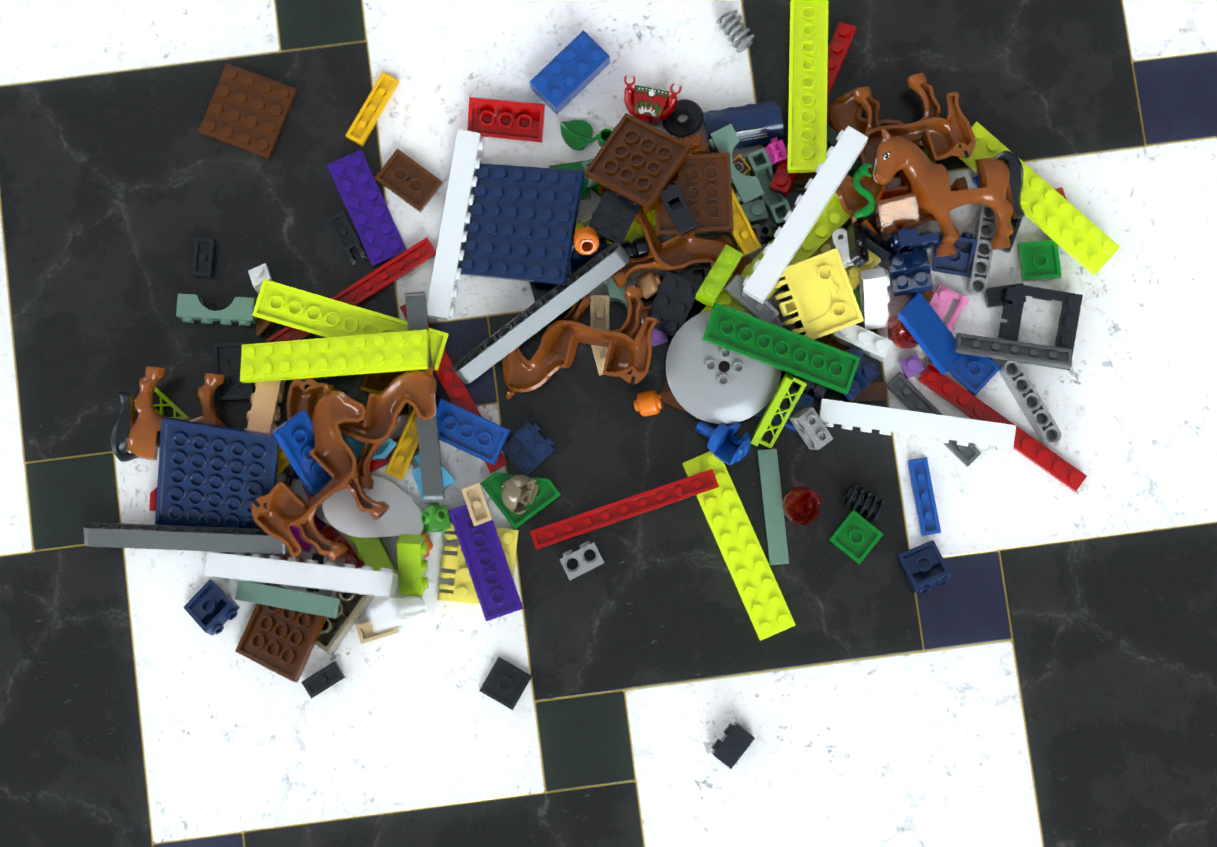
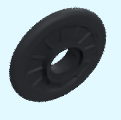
(688, 127)

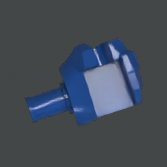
(724, 442)

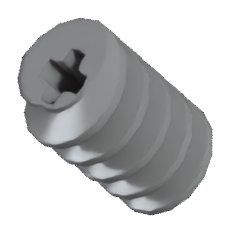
(735, 31)

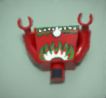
(649, 103)

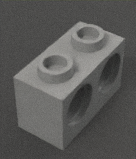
(811, 428)
(583, 565)

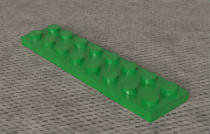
(781, 348)

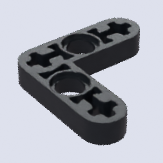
(861, 240)

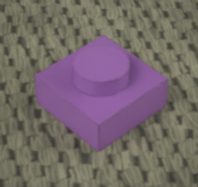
(658, 337)
(911, 365)

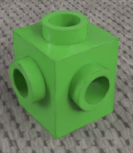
(435, 518)

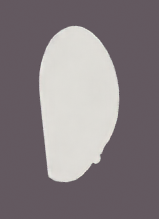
(401, 517)

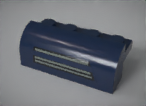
(752, 123)

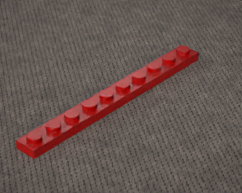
(837, 53)
(371, 283)
(458, 393)
(1023, 442)
(624, 509)

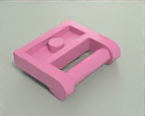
(941, 302)

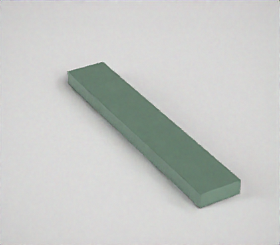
(773, 507)
(288, 599)

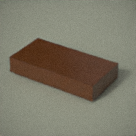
(872, 393)

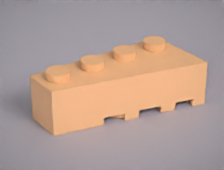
(265, 406)

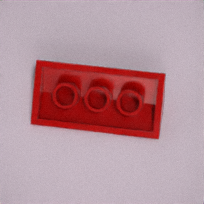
(506, 119)

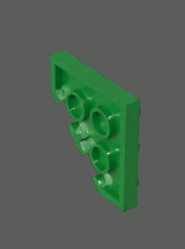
(545, 495)

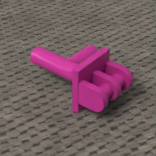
(776, 151)

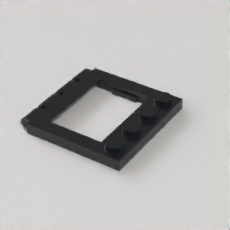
(1067, 321)

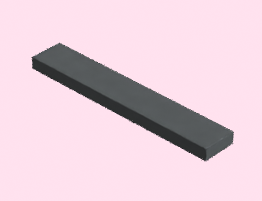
(1013, 351)
(916, 401)

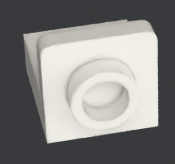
(258, 274)

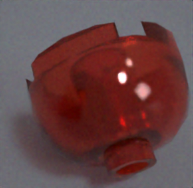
(900, 335)
(801, 505)

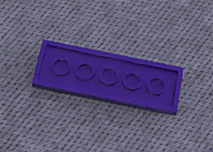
(367, 208)
(486, 565)

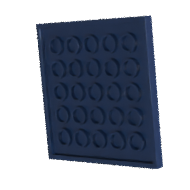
(522, 223)
(212, 474)

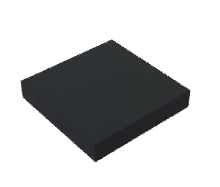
(505, 683)

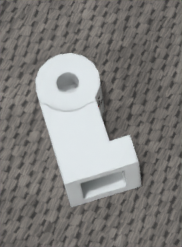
(840, 241)

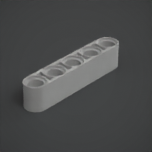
(982, 259)
(1038, 407)

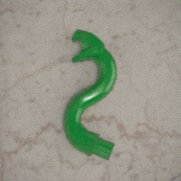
(869, 208)

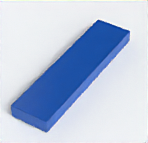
(923, 496)

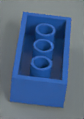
(570, 72)

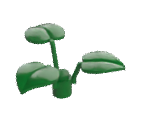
(578, 133)

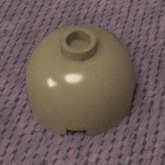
(518, 493)

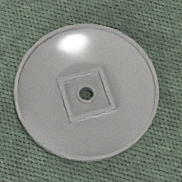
(707, 391)

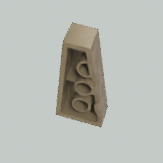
(349, 611)

